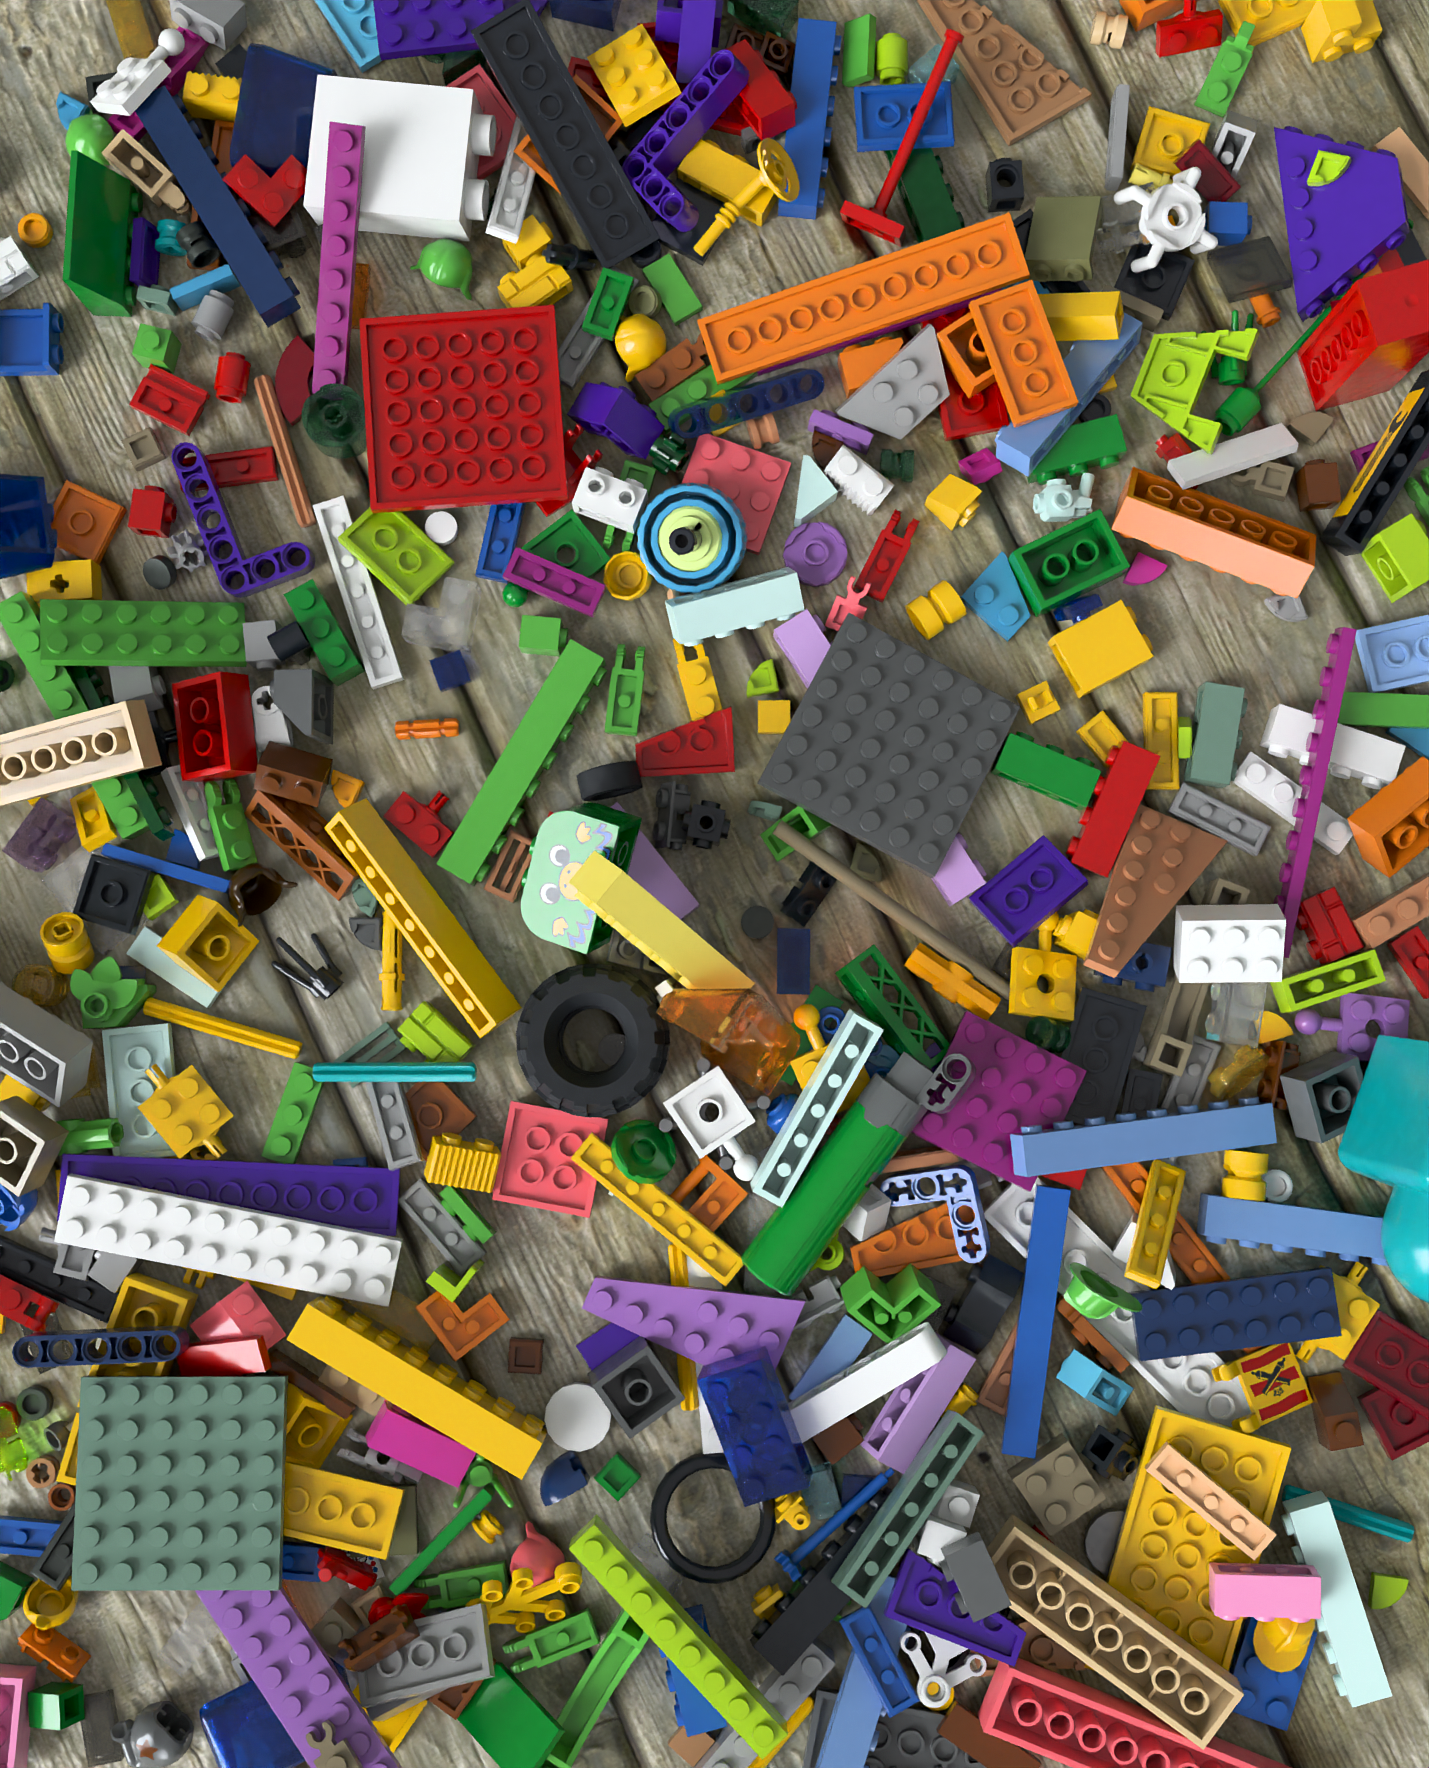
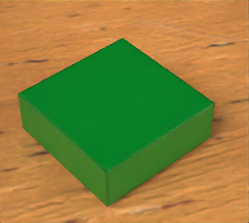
(617, 1476)

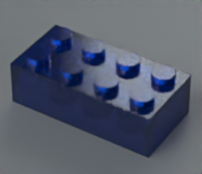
(755, 1426)

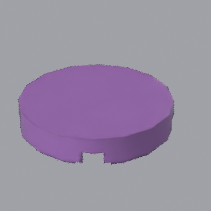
(815, 553)

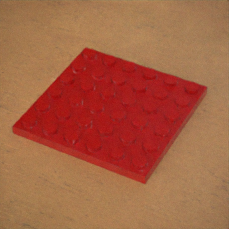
(463, 409)

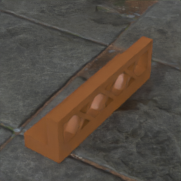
(308, 833)

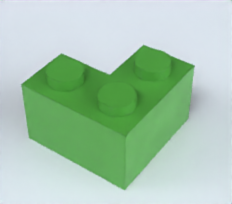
(890, 1307)

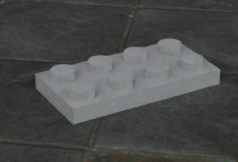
(448, 1653)

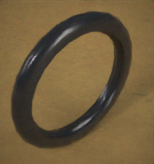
(669, 1551)

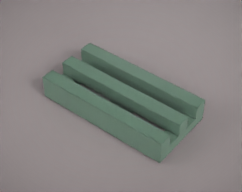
(393, 1037)

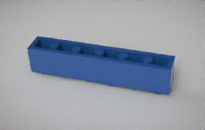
(811, 86)

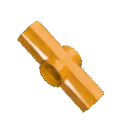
(952, 982)

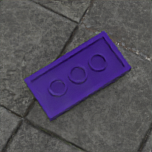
(429, 26)

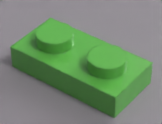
(475, 1224)

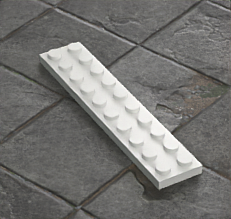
(228, 1240)
(1181, 1380)

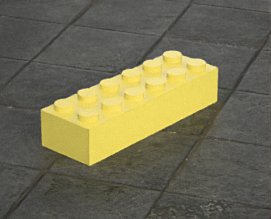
(653, 927)

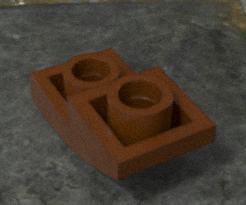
(774, 49)

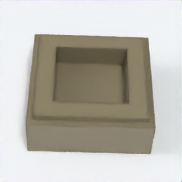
(143, 449)

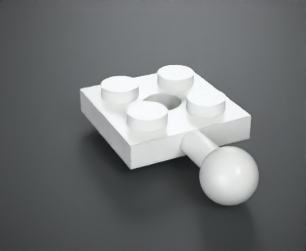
(138, 77)
(709, 1135)

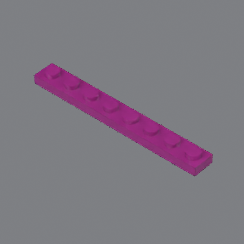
(338, 254)

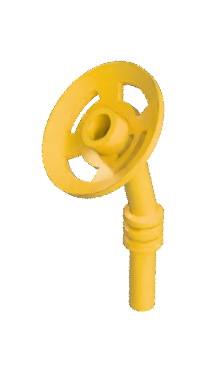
(770, 173)

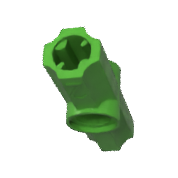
(90, 1134)

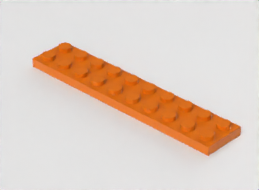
(864, 298)

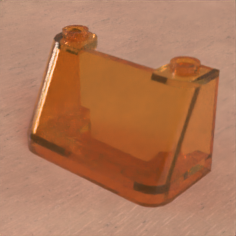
(736, 1032)

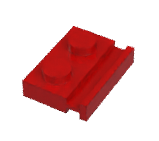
(170, 400)

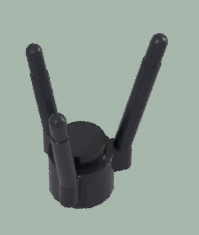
(323, 981)

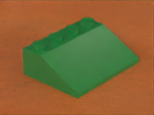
(100, 237)

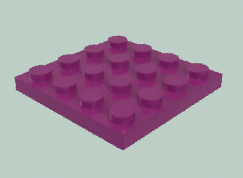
(1011, 1090)

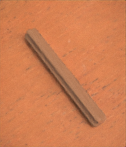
(285, 451)

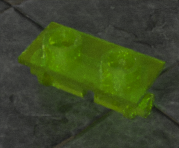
(12, 1453)

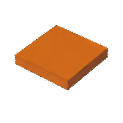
(85, 521)

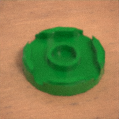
(643, 1151)

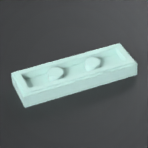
(148, 954)

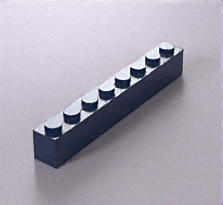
(216, 206)

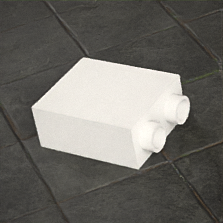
(416, 155)

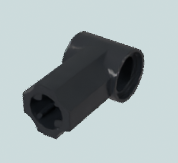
(291, 644)

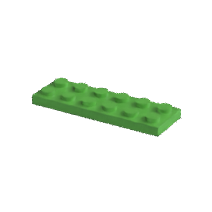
(141, 633)

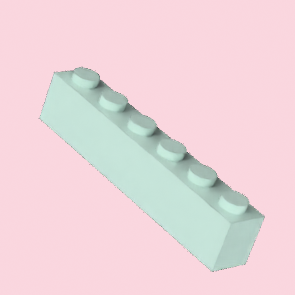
(815, 1108)
(1342, 1612)

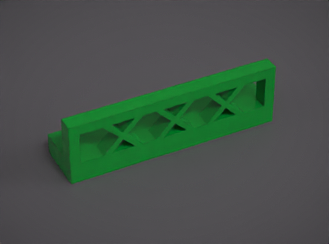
(881, 1012)

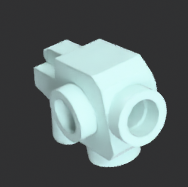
(1060, 503)

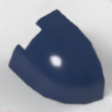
(563, 1478)

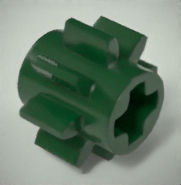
(669, 453)

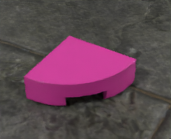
(1143, 570)

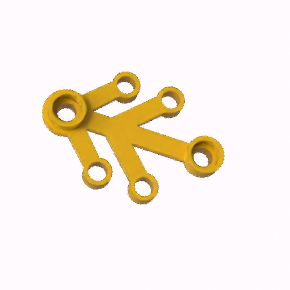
(567, 1580)

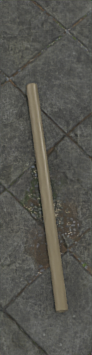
(892, 908)

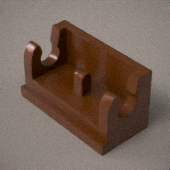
(380, 1639)

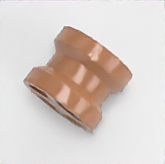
(762, 430)

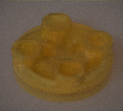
(1239, 1074)

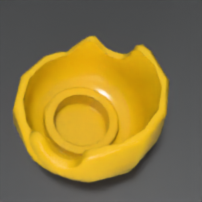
(627, 576)

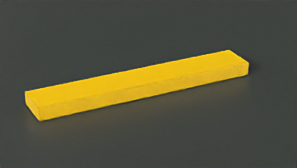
(660, 1212)

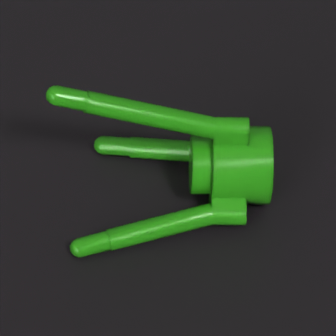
(480, 1474)

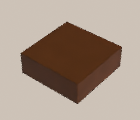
(525, 1355)

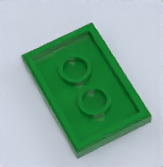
(510, 1722)

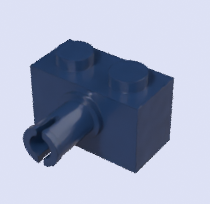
(1146, 968)

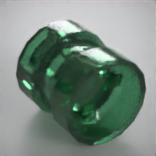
(897, 465)
(1048, 1034)

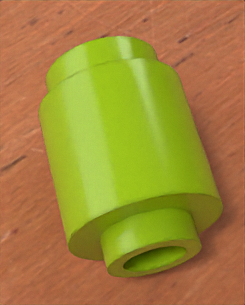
(892, 59)

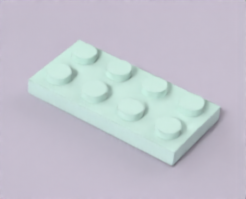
(126, 1058)

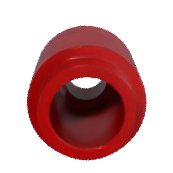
(232, 377)

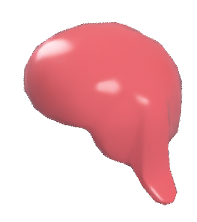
(538, 1555)

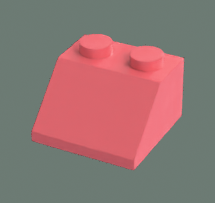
(238, 1316)

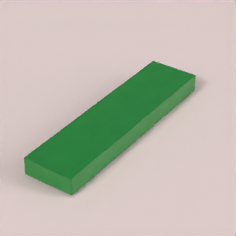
(442, 1539)

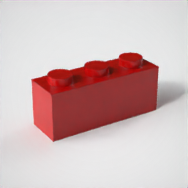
(763, 99)

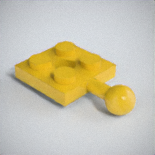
(1058, 970)
(807, 1018)

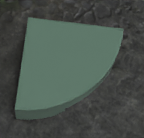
(764, 810)
(364, 898)

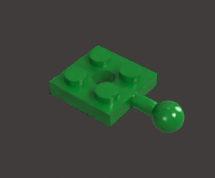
(563, 533)

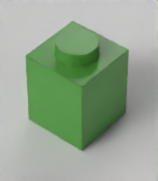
(156, 347)
(542, 635)

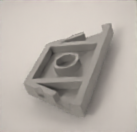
(901, 389)

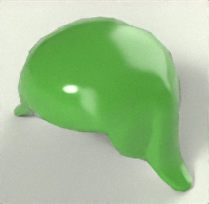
(90, 136)
(447, 264)

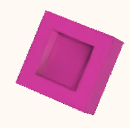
(980, 466)

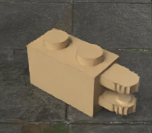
(146, 173)

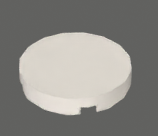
(577, 1417)

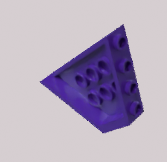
(1341, 225)

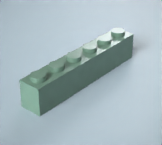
(907, 1508)

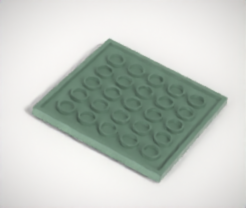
(180, 1483)

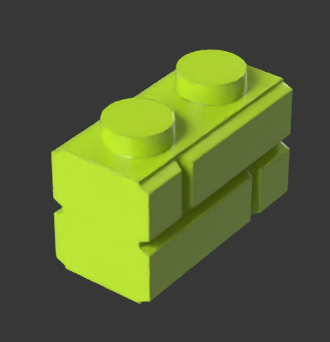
(434, 1035)

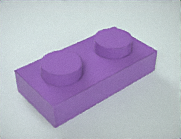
(853, 435)

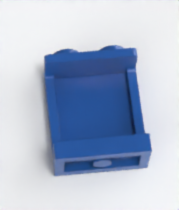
(31, 341)

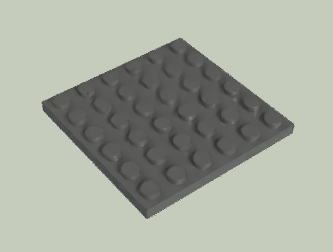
(889, 745)

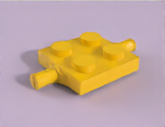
(186, 1111)
(1354, 1313)

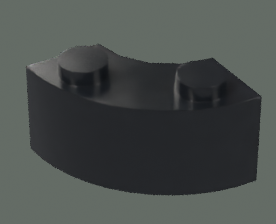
(982, 1304)

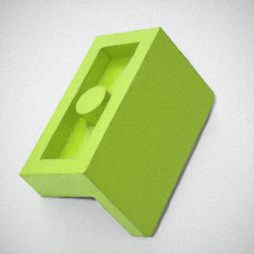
(450, 1283)

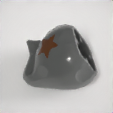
(155, 1737)

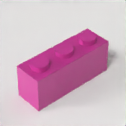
(418, 1444)

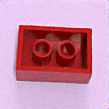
(215, 727)

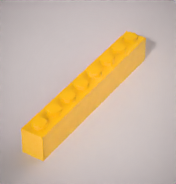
(422, 917)

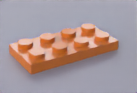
(1023, 353)

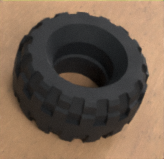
(542, 1049)

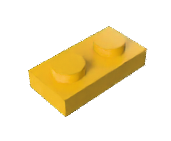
(92, 820)

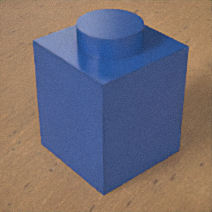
(1228, 221)

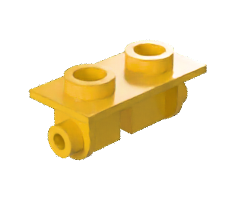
(793, 1510)

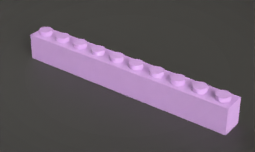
(805, 648)

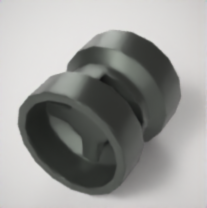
(200, 249)

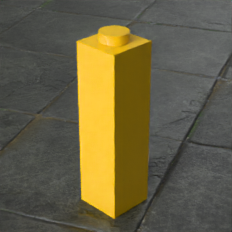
(1084, 315)

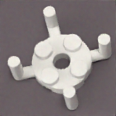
(1155, 222)

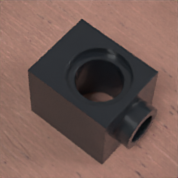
(1004, 198)

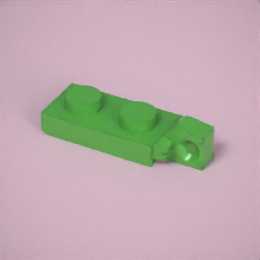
(1226, 72)

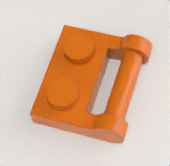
(717, 1199)

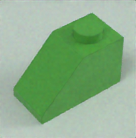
(800, 820)

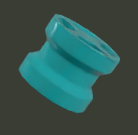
(167, 240)

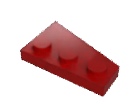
(690, 748)

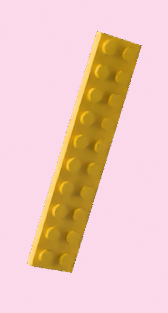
(317, 1505)

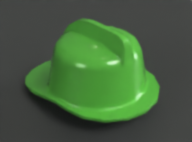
(1096, 1296)

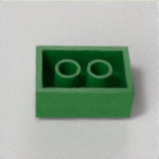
(1068, 563)

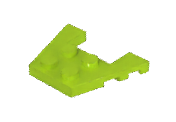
(1176, 374)

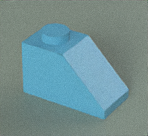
(1094, 1382)

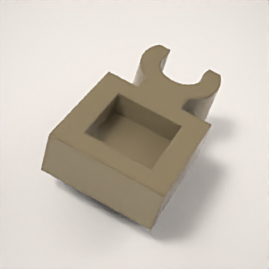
(1269, 480)
(333, 1754)

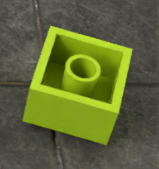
(1399, 557)

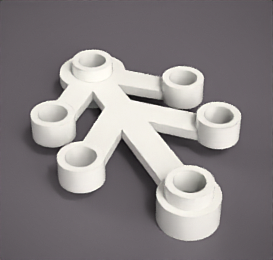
(944, 1652)

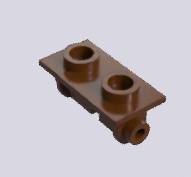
(1283, 1058)

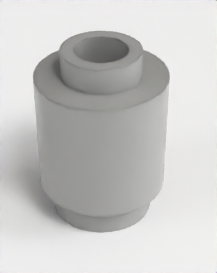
(213, 315)

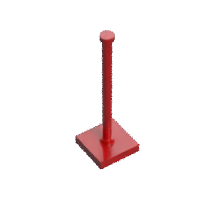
(875, 220)

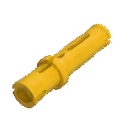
(391, 966)

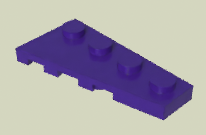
(927, 1603)

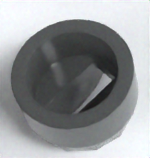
(57, 1435)

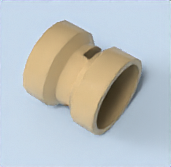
(1108, 29)

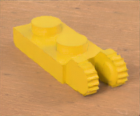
(697, 682)

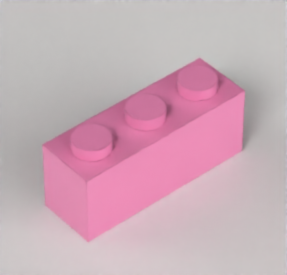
(1264, 1591)

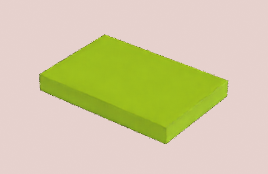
(396, 553)

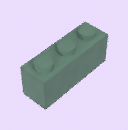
(1215, 735)

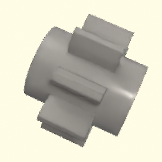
(187, 551)

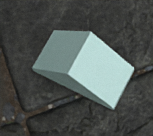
(814, 492)

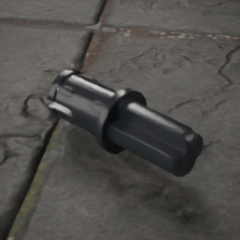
(569, 257)

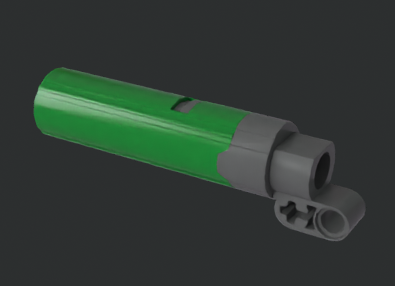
(848, 1166)

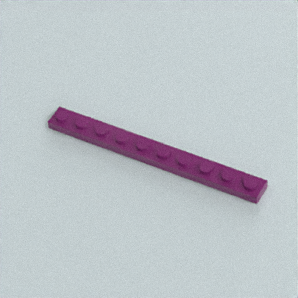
(1313, 777)

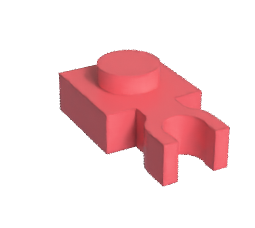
(844, 605)

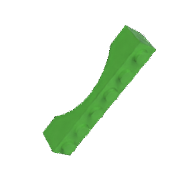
(595, 1688)

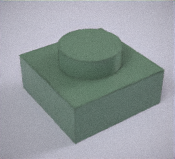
(157, 299)

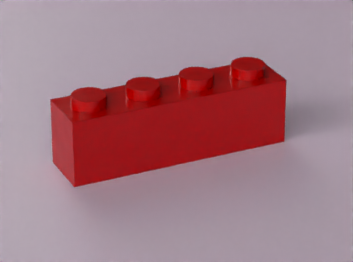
(1112, 809)

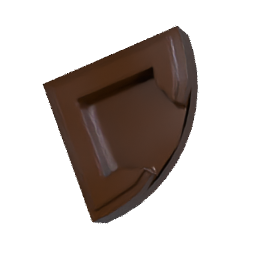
(824, 448)

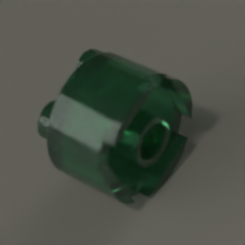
(326, 408)

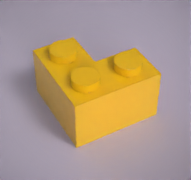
(1340, 28)

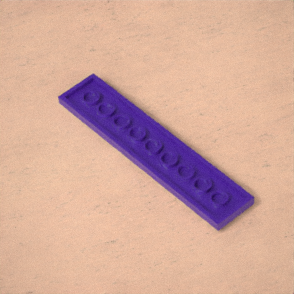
(319, 1193)

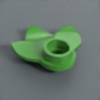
(103, 984)

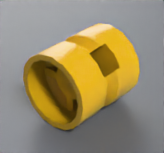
(931, 612)
(67, 942)
(1245, 1175)

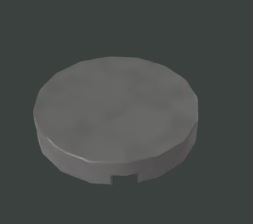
(1102, 1538)

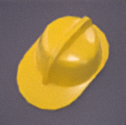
(1282, 1643)

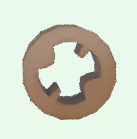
(32, 1471)

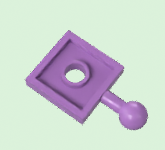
(1354, 1014)

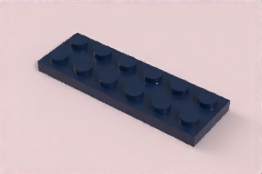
(1236, 1314)

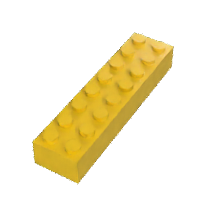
(418, 1384)

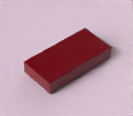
(1215, 181)

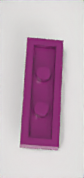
(554, 582)

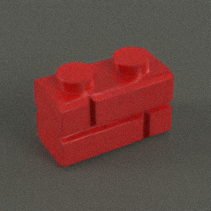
(1327, 926)

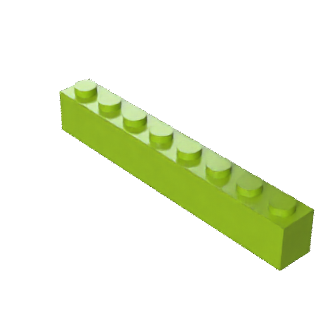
(679, 1636)

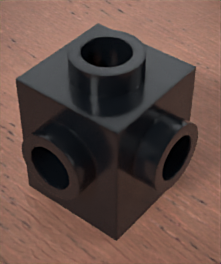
(703, 837)
(1112, 1453)

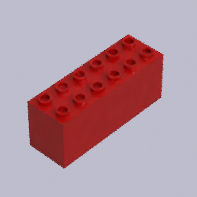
(1369, 337)

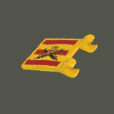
(1270, 1384)

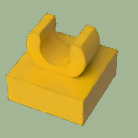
(1037, 702)

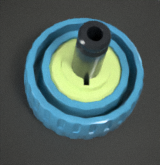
(692, 537)

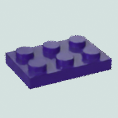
(1028, 891)

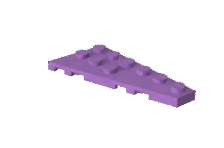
(696, 1320)

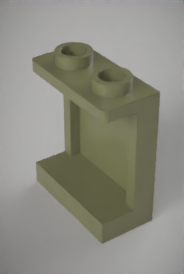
(1063, 238)

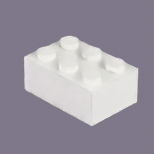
(1229, 943)

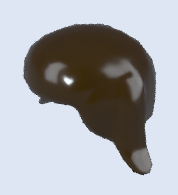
(255, 889)

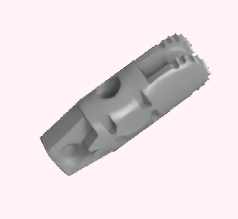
(393, 1470)

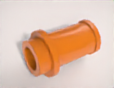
(1265, 310)

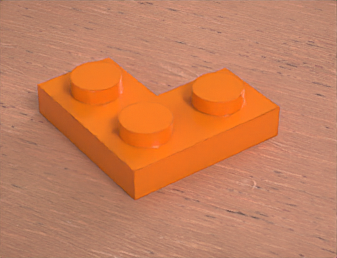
(458, 1330)

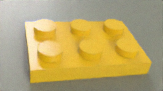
(634, 75)

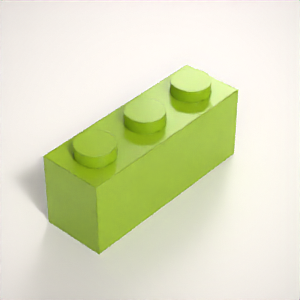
(1328, 981)

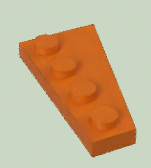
(921, 1240)

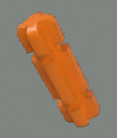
(427, 728)

